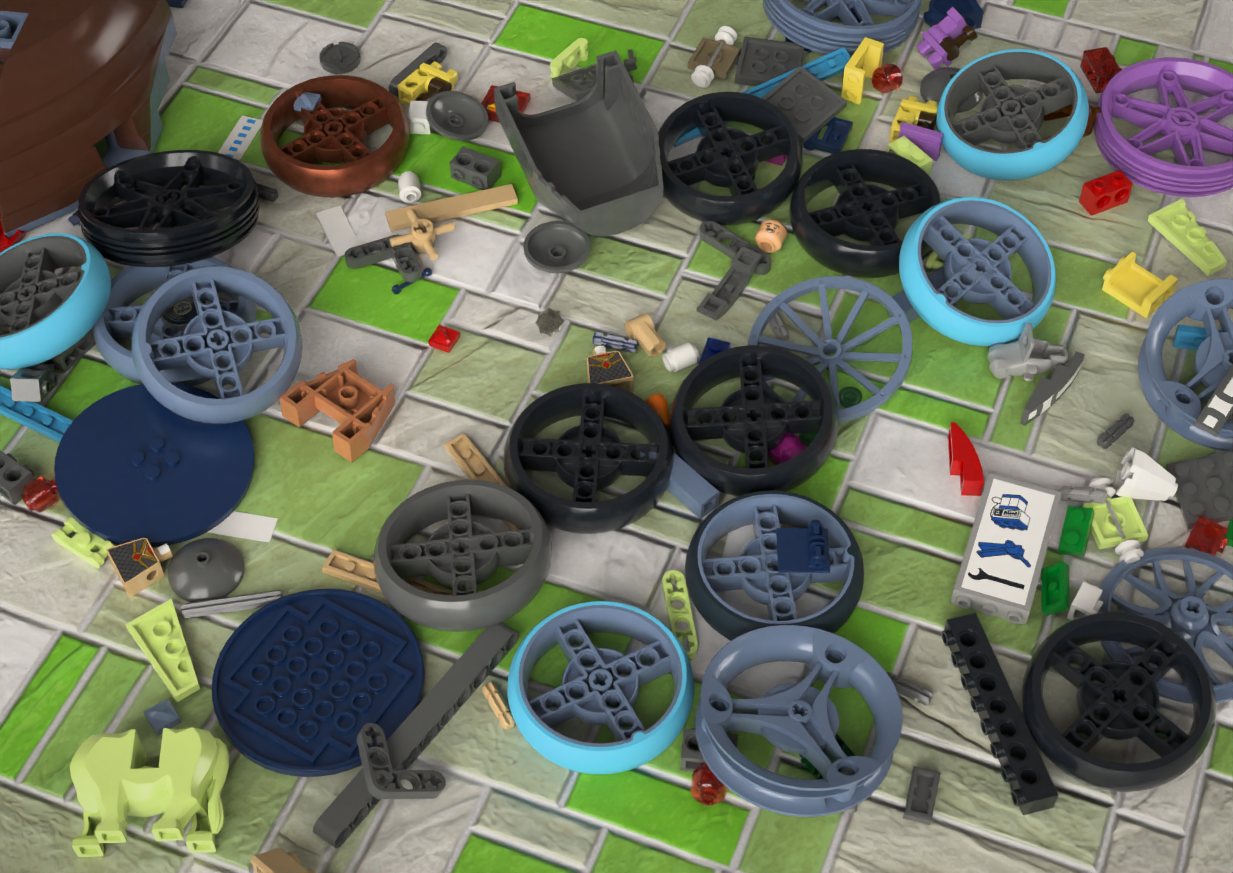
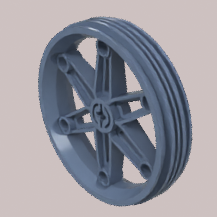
(826, 37)

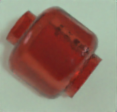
(887, 78)
(40, 494)
(707, 786)

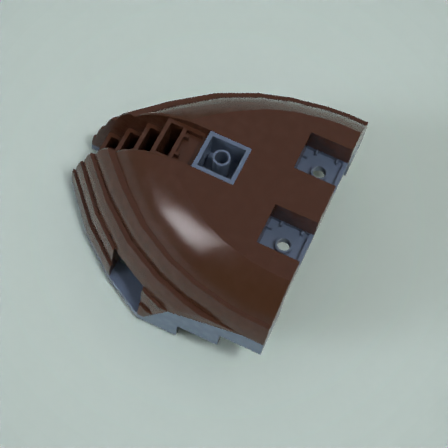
(67, 83)

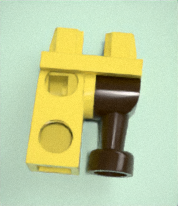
(426, 79)
(914, 113)

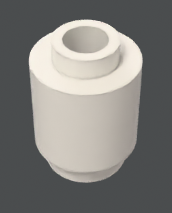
(409, 187)
(680, 357)

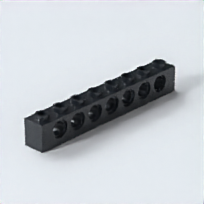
(989, 675)

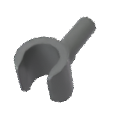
(630, 64)

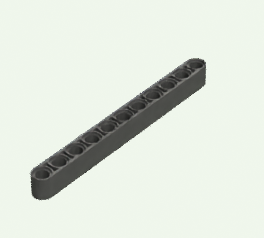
(419, 729)

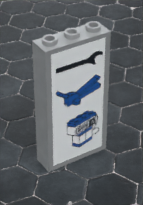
(1006, 549)

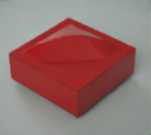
(444, 338)

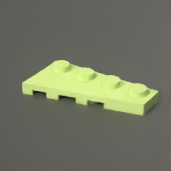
(1184, 233)
(164, 646)

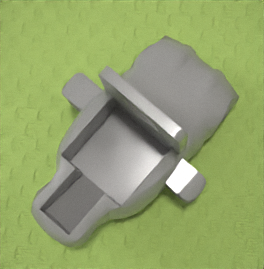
(1025, 356)

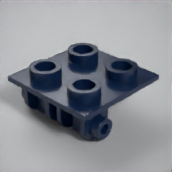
(803, 549)

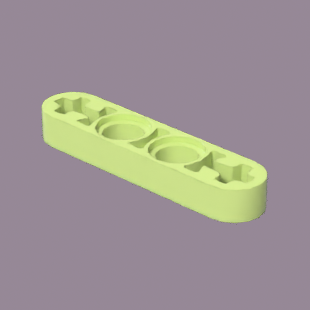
(680, 615)

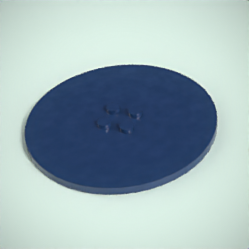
(149, 473)
(311, 675)

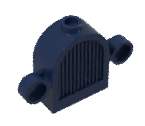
(968, 9)

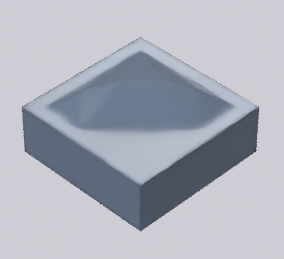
(307, 101)
(162, 716)

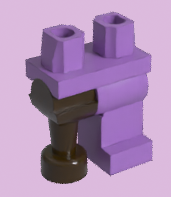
(946, 39)

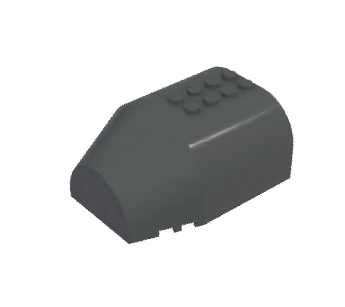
(590, 157)

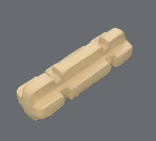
(498, 705)

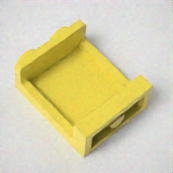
(861, 64)
(1137, 286)

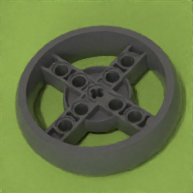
(462, 555)

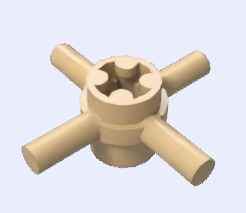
(422, 235)

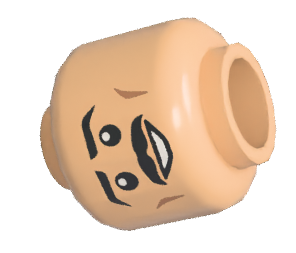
(770, 236)

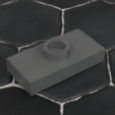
(921, 795)

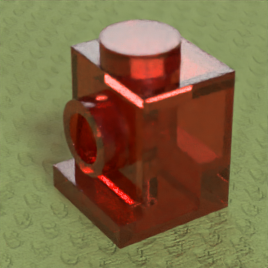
(1207, 537)

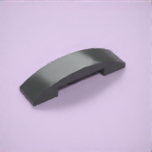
(731, 285)

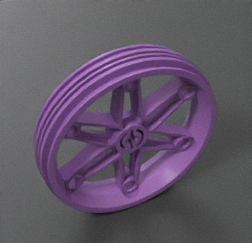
(1177, 125)

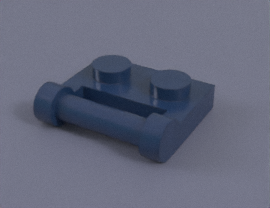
(833, 139)

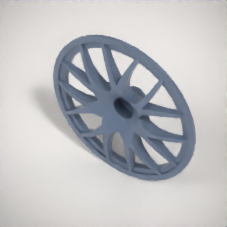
(1196, 627)

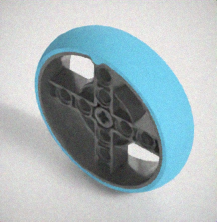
(1012, 114)
(47, 309)

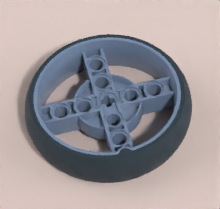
(766, 511)

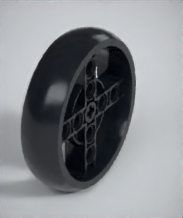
(729, 157)
(861, 210)
(754, 419)
(589, 457)
(1163, 649)

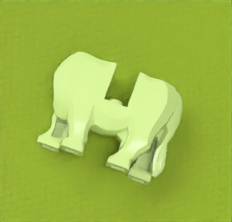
(116, 783)

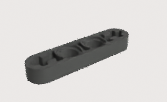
(435, 52)
(731, 250)

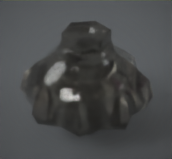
(549, 321)

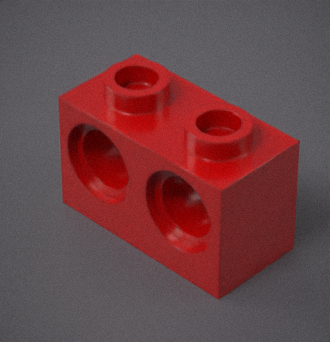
(1105, 192)

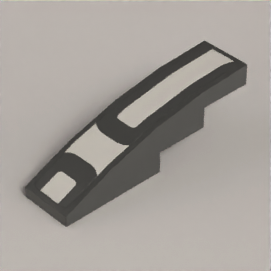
(1050, 391)
(1218, 407)

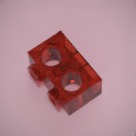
(1099, 67)

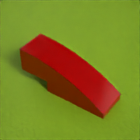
(964, 461)

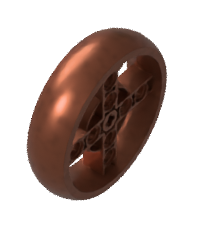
(335, 137)

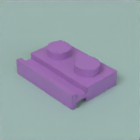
(925, 139)

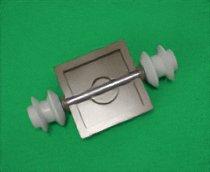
(714, 57)

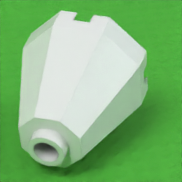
(1143, 478)

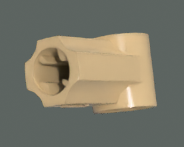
(643, 331)

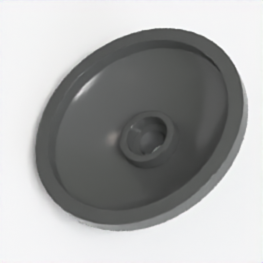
(935, 83)
(457, 115)
(557, 247)
(208, 579)

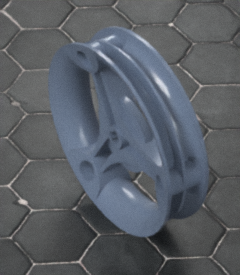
(1176, 402)
(797, 720)

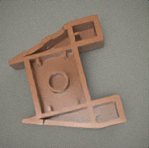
(347, 400)

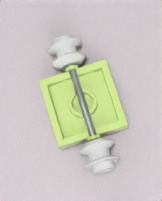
(1117, 523)

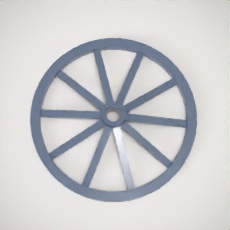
(835, 345)

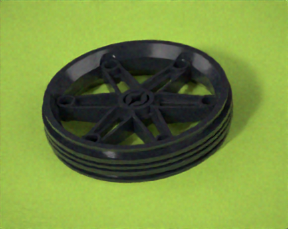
(185, 217)

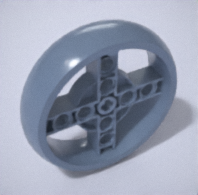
(203, 285)
(119, 319)

